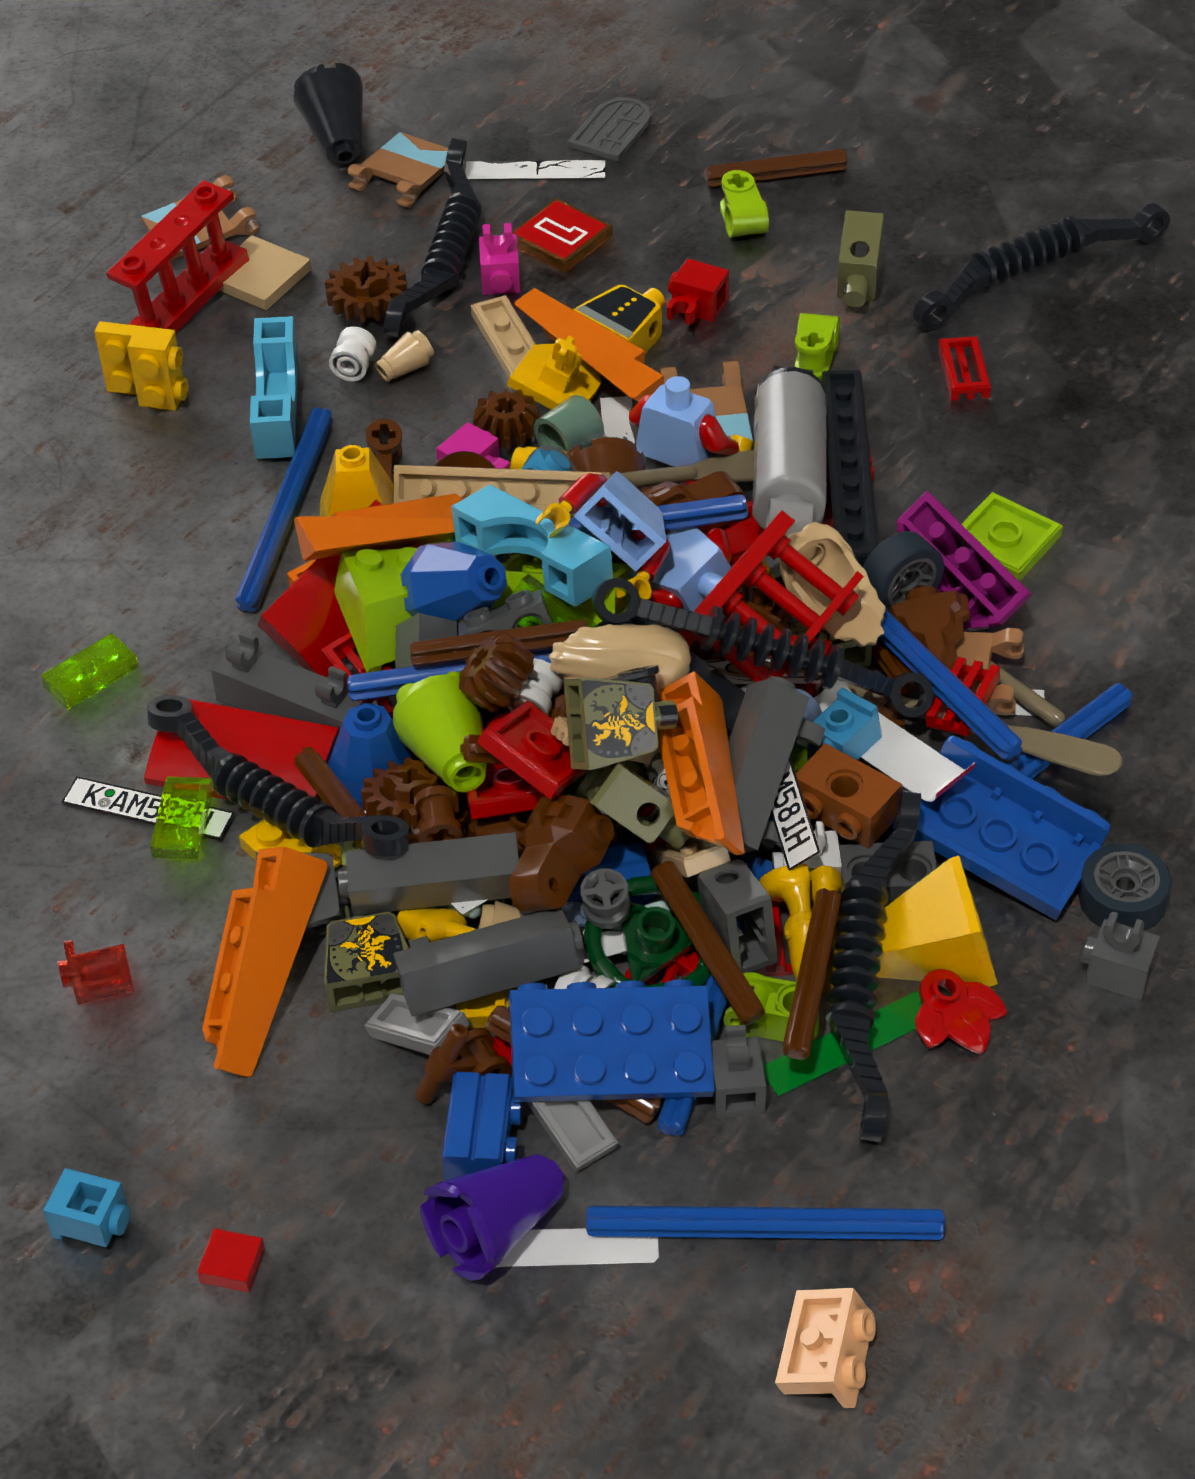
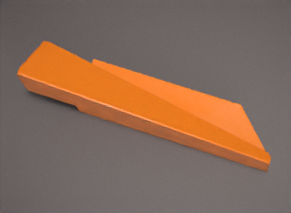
(600, 348)
(377, 527)
(700, 765)
(258, 953)

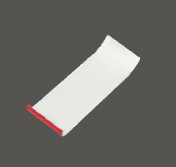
(905, 756)

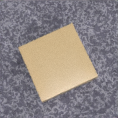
(266, 274)

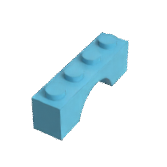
(275, 404)
(504, 524)

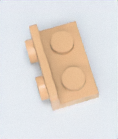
(826, 1345)

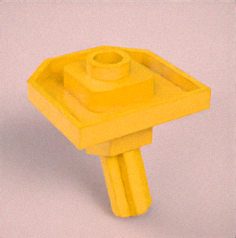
(555, 373)

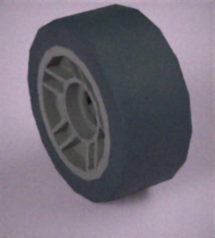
(902, 565)
(1127, 882)

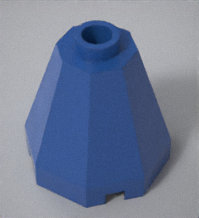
(452, 580)
(366, 743)

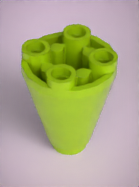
(432, 724)

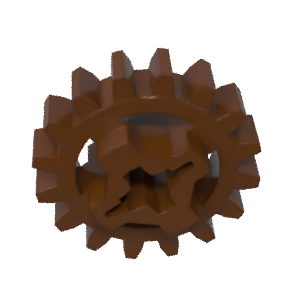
(364, 288)
(394, 790)

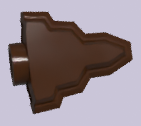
(934, 620)

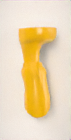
(799, 891)

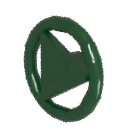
(650, 941)

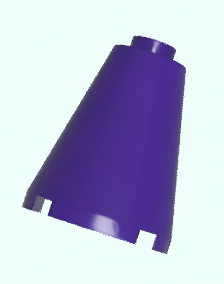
(489, 1211)

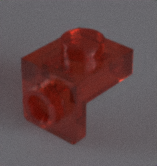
(96, 973)

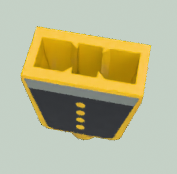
(628, 314)

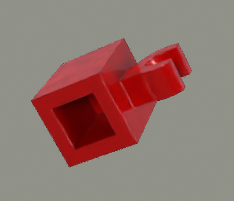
(698, 291)

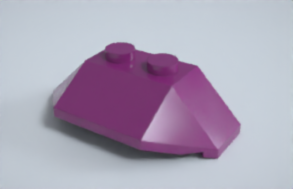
(968, 565)

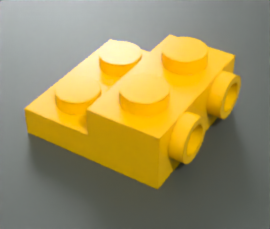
(142, 363)

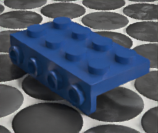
(1011, 830)
(610, 1042)

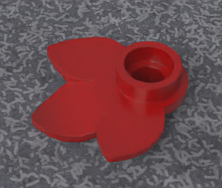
(959, 1016)

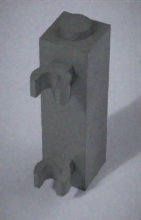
(279, 688)
(760, 751)
(430, 874)
(487, 960)

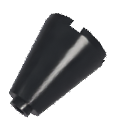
(332, 109)

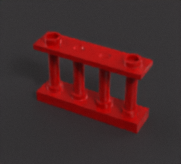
(204, 271)
(751, 571)

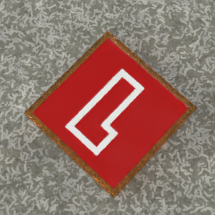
(561, 234)

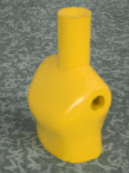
(433, 922)

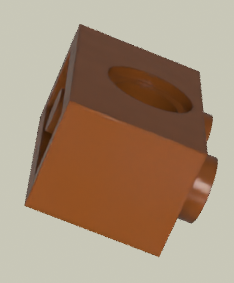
(848, 795)

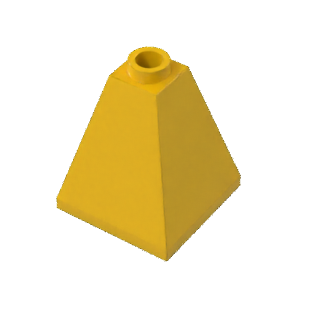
(355, 482)
(936, 929)

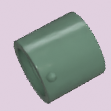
(569, 425)

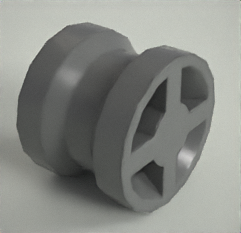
(605, 886)

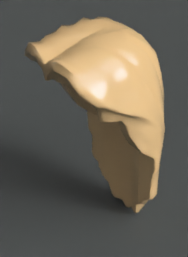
(835, 557)
(618, 648)

